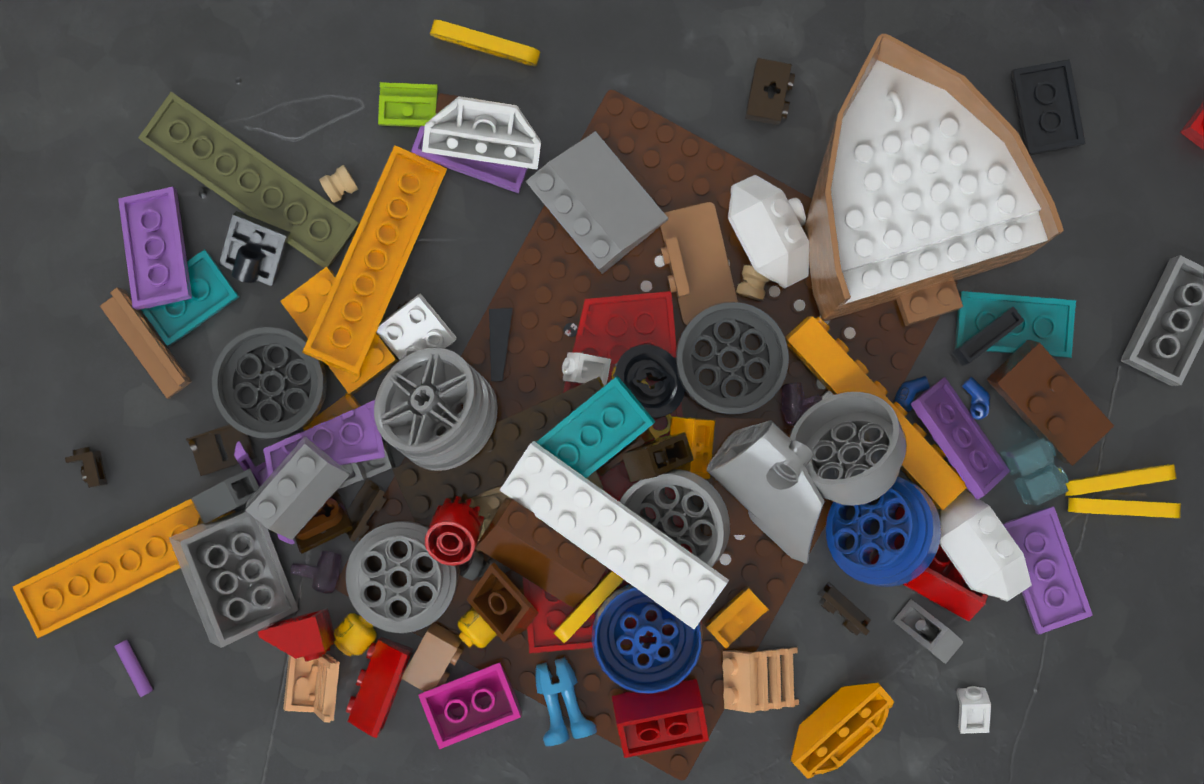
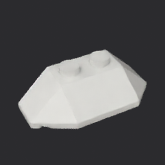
(483, 133)
(769, 231)
(982, 548)

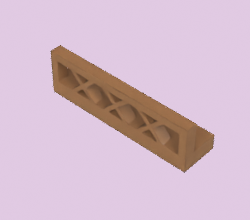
(145, 343)

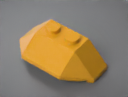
(840, 728)

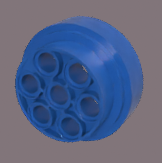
(895, 567)

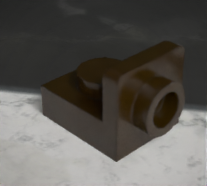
(92, 469)

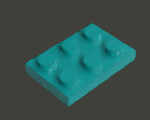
(209, 295)

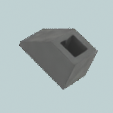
(225, 496)

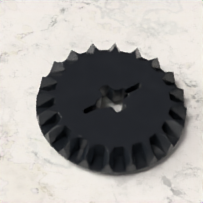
(658, 366)

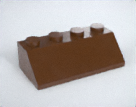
(540, 553)

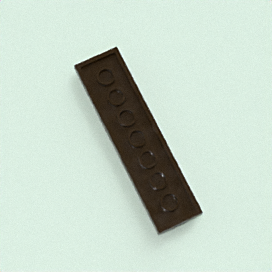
(495, 461)

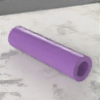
(133, 668)

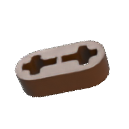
(320, 522)

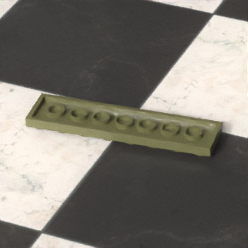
(248, 180)

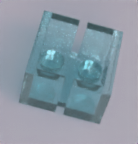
(1039, 474)

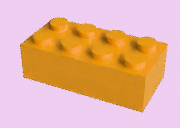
(304, 307)

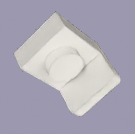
(585, 367)
(973, 710)

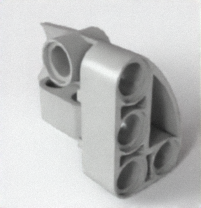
(771, 482)

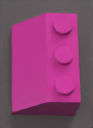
(470, 705)

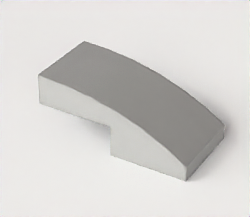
(366, 469)

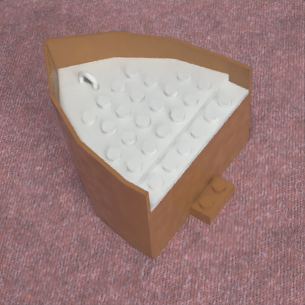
(919, 191)

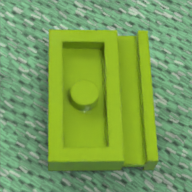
(406, 104)

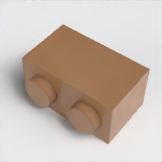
(432, 658)

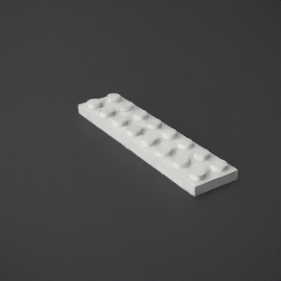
(614, 535)

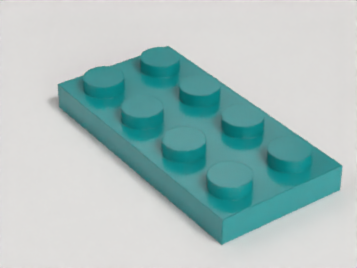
(1045, 321)
(598, 428)

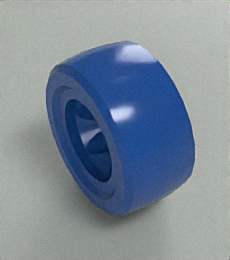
(622, 665)

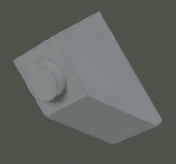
(928, 631)

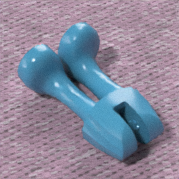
(579, 724)

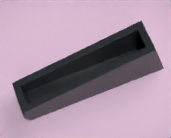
(500, 327)
(988, 336)

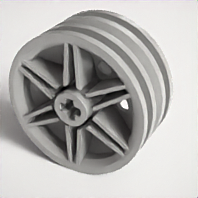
(424, 400)

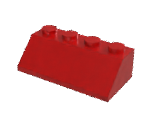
(942, 582)

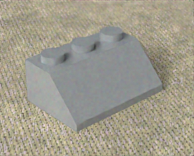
(296, 489)

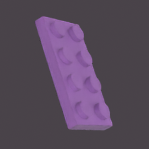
(154, 248)
(960, 438)
(1056, 587)

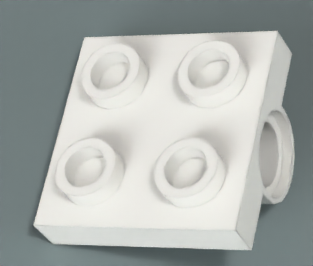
(415, 328)

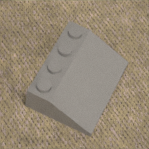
(597, 201)
(233, 576)

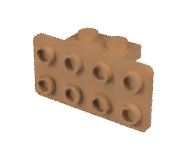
(696, 259)

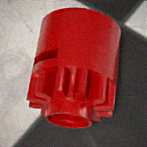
(454, 532)

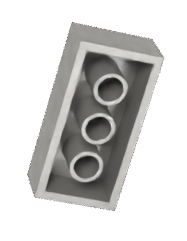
(1171, 324)

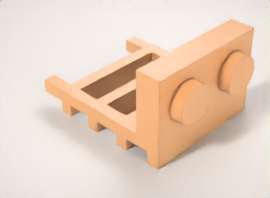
(747, 679)
(312, 686)

